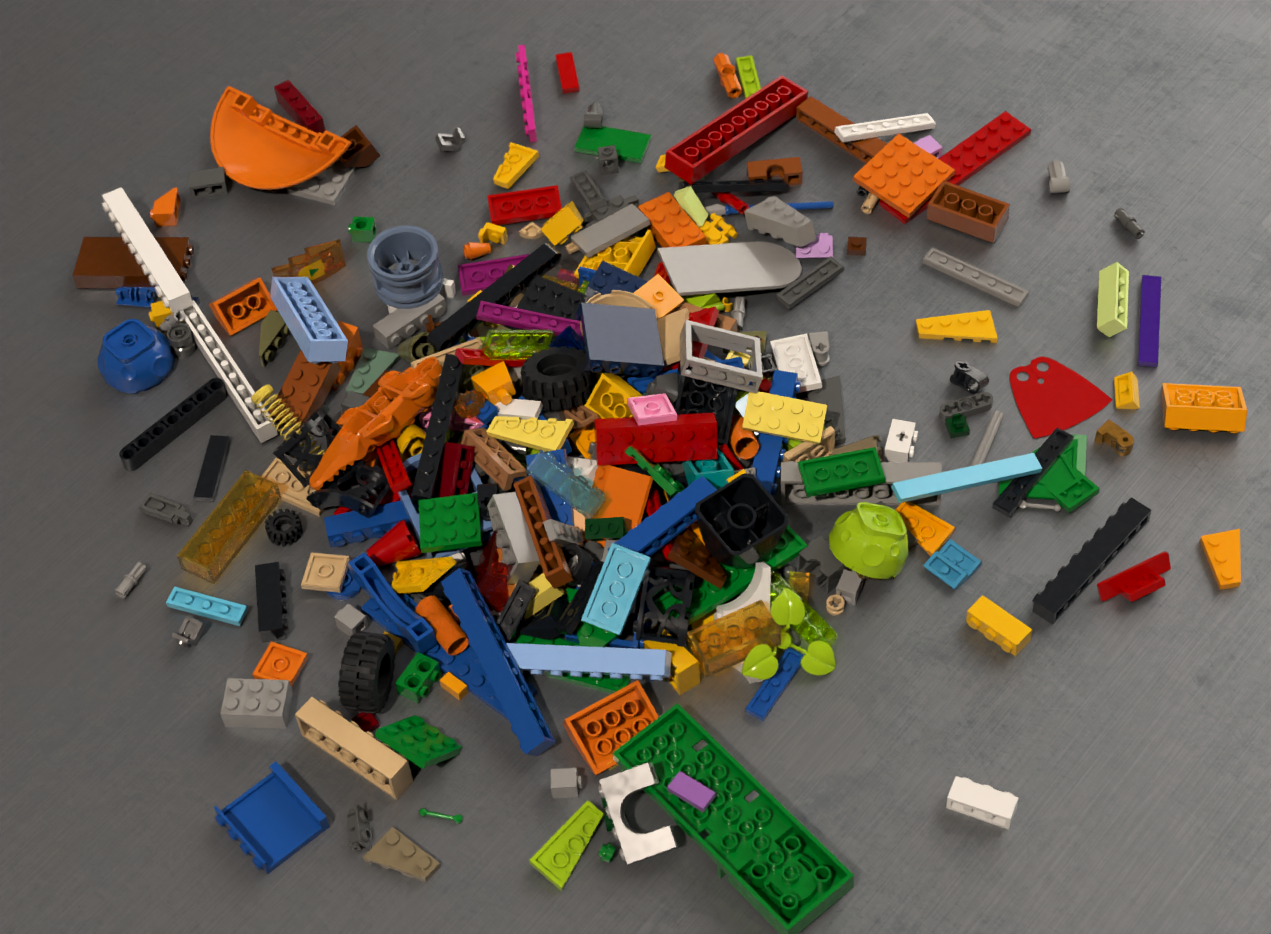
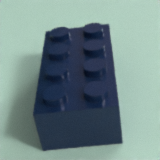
(612, 278)

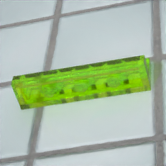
(515, 349)

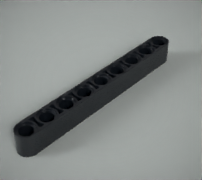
(499, 292)

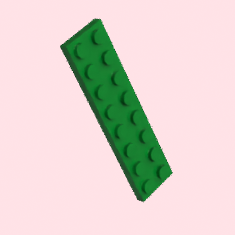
(707, 596)

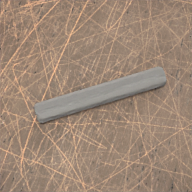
(987, 438)

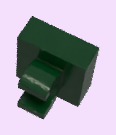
(957, 426)

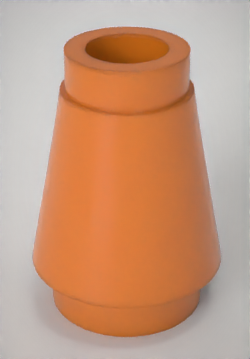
(474, 250)

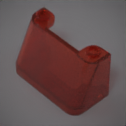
(492, 576)

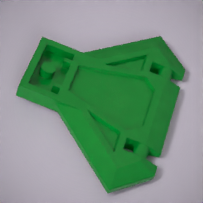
(1065, 479)

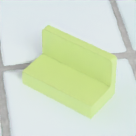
(691, 204)

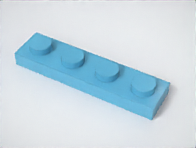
(207, 606)

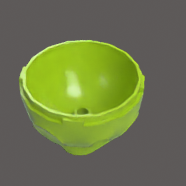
(870, 540)

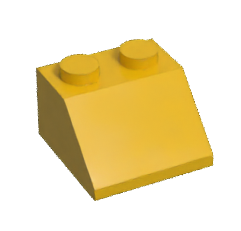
(562, 224)

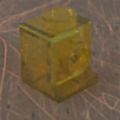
(800, 583)

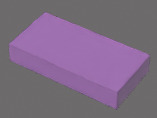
(691, 791)

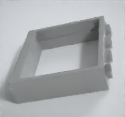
(718, 372)

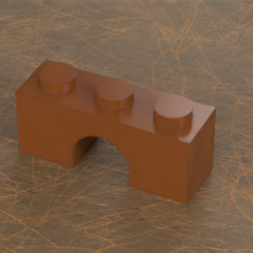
(785, 168)

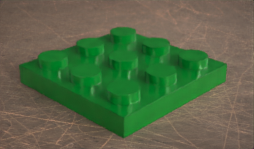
(449, 523)
(418, 741)

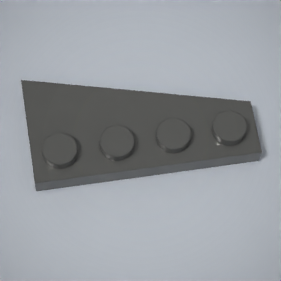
(831, 396)

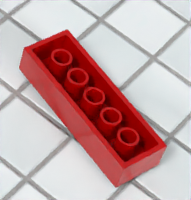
(680, 440)

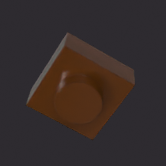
(857, 246)

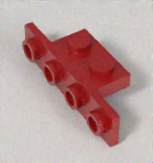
(1137, 580)

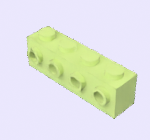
(1113, 299)

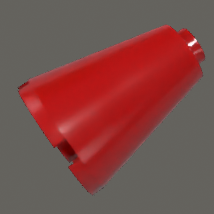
(395, 546)

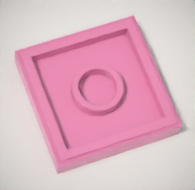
(652, 409)

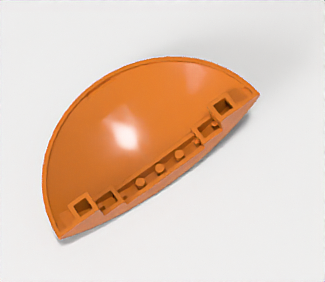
(266, 148)

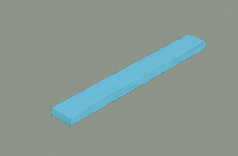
(966, 477)

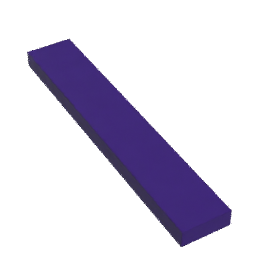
(1149, 321)

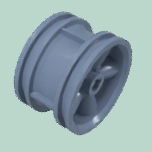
(410, 284)

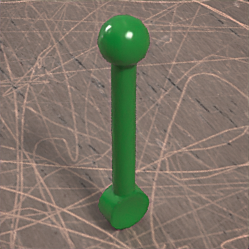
(457, 818)

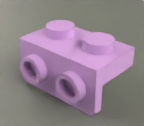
(818, 249)

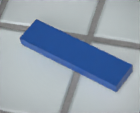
(774, 687)

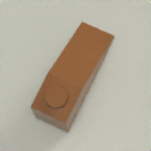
(581, 416)

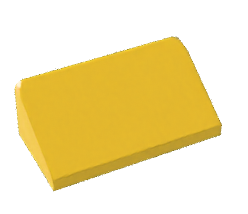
(1126, 391)

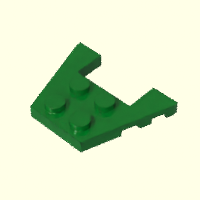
(659, 474)

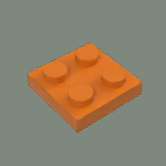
(280, 663)

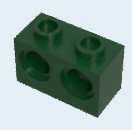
(607, 528)

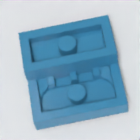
(952, 564)

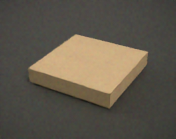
(325, 572)

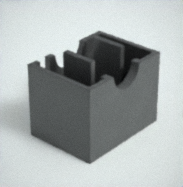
(820, 561)

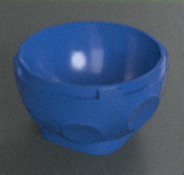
(135, 357)

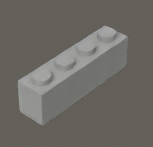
(406, 322)

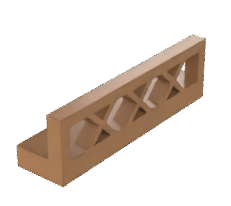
(488, 457)

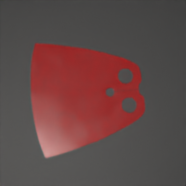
(1059, 401)

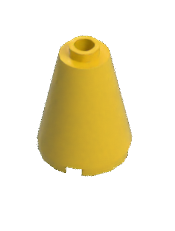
(410, 441)

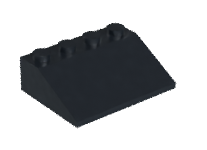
(706, 397)

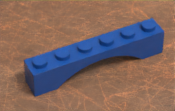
(410, 624)

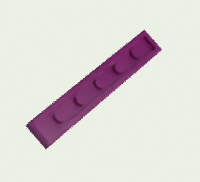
(525, 319)

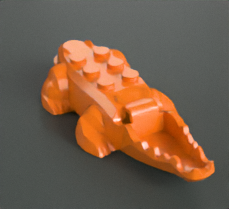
(379, 418)

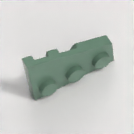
(369, 368)

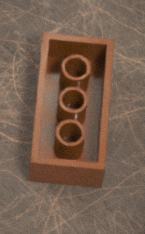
(968, 211)
(305, 388)

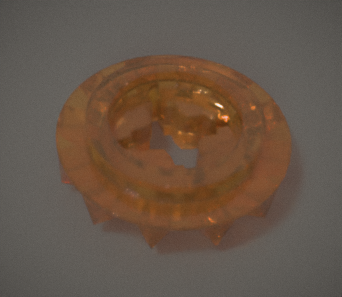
(472, 409)

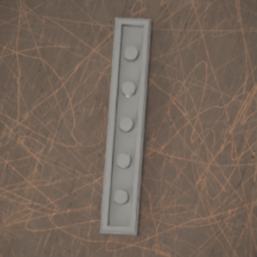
(976, 277)

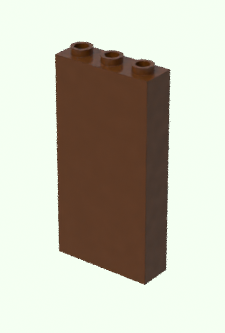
(109, 263)

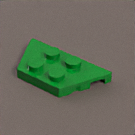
(589, 634)

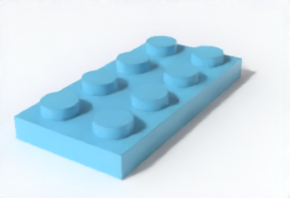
(616, 589)

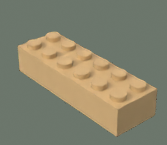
(354, 747)

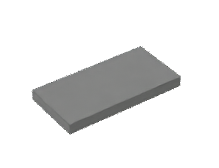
(610, 230)

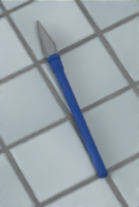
(722, 210)

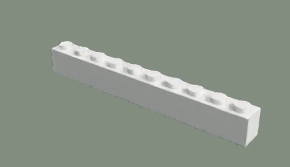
(146, 250)
(229, 372)

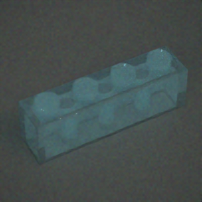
(566, 485)

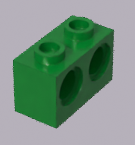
(414, 676)

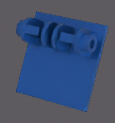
(136, 296)

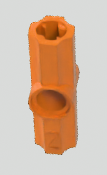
(727, 75)

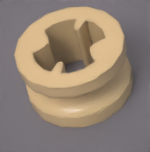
(830, 607)

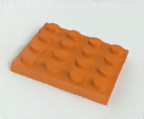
(903, 175)

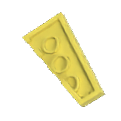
(532, 433)

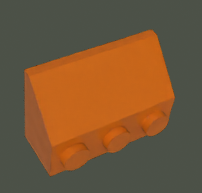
(243, 306)

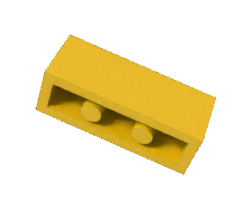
(998, 625)

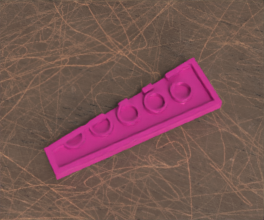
(526, 93)

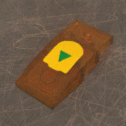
(316, 264)

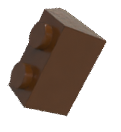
(360, 152)

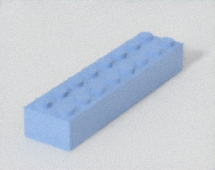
(308, 319)

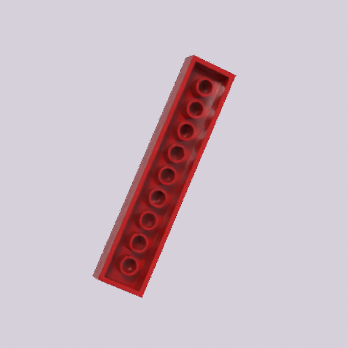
(735, 130)

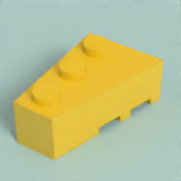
(684, 666)

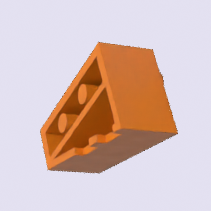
(353, 353)

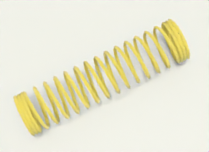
(264, 393)

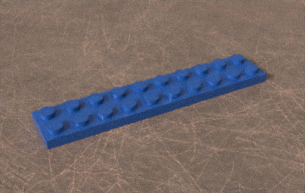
(462, 665)

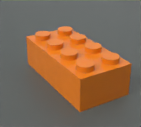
(671, 223)

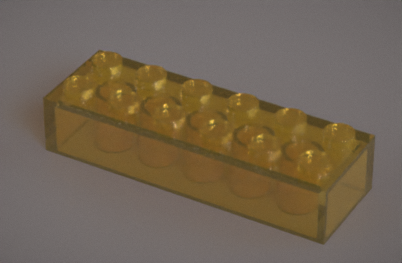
(229, 526)

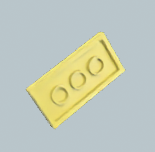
(784, 417)

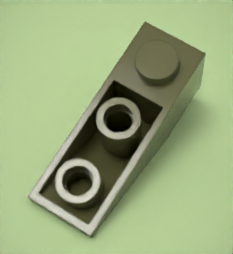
(272, 336)

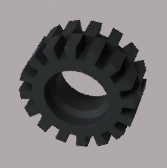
(283, 536)

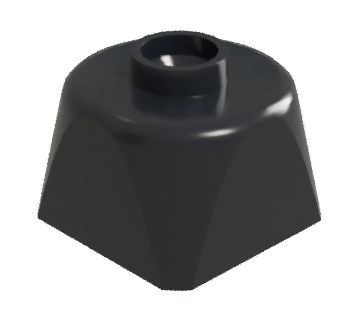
(741, 522)

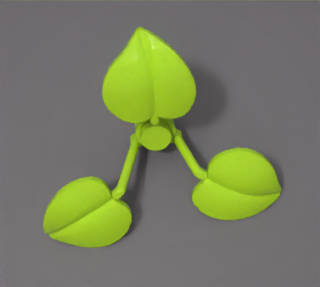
(760, 660)

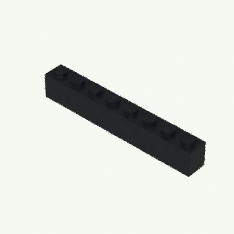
(439, 429)
(1091, 560)

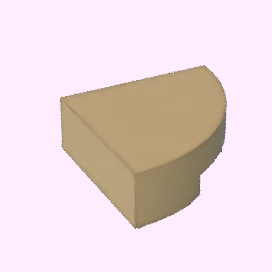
(531, 231)

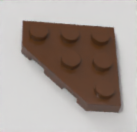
(695, 557)

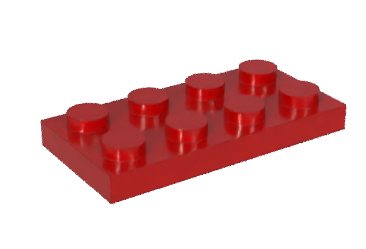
(524, 205)

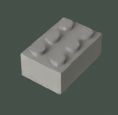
(256, 703)

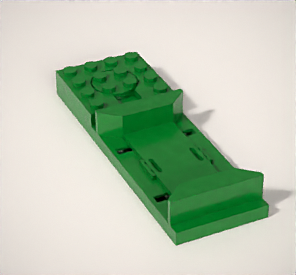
(754, 843)

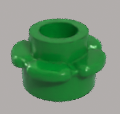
(606, 852)

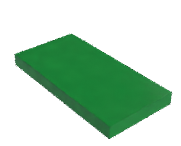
(629, 145)
(841, 472)

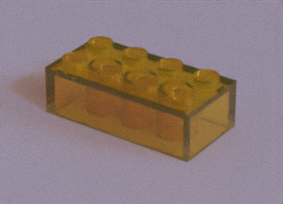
(732, 637)

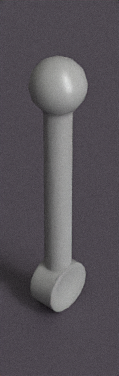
(1024, 504)

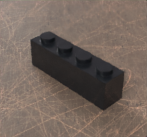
(271, 602)

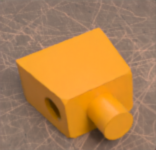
(495, 384)

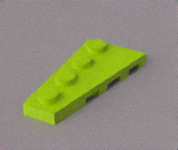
(564, 849)

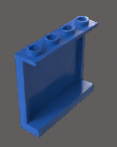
(272, 819)

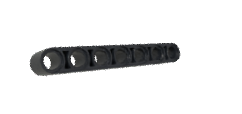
(173, 424)

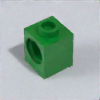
(363, 229)

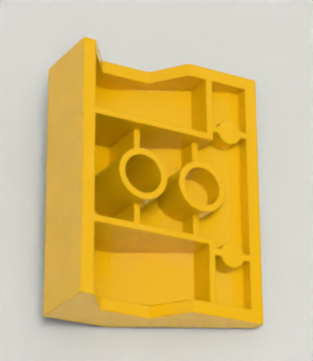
(628, 254)

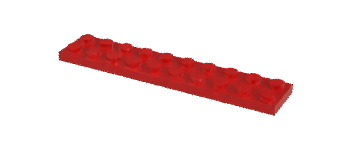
(975, 153)

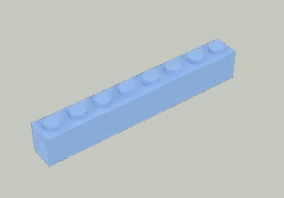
(592, 661)

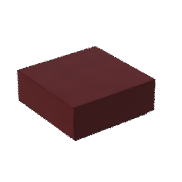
(366, 721)

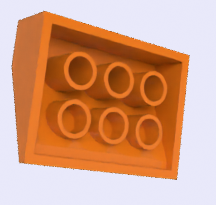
(624, 494)
(609, 725)

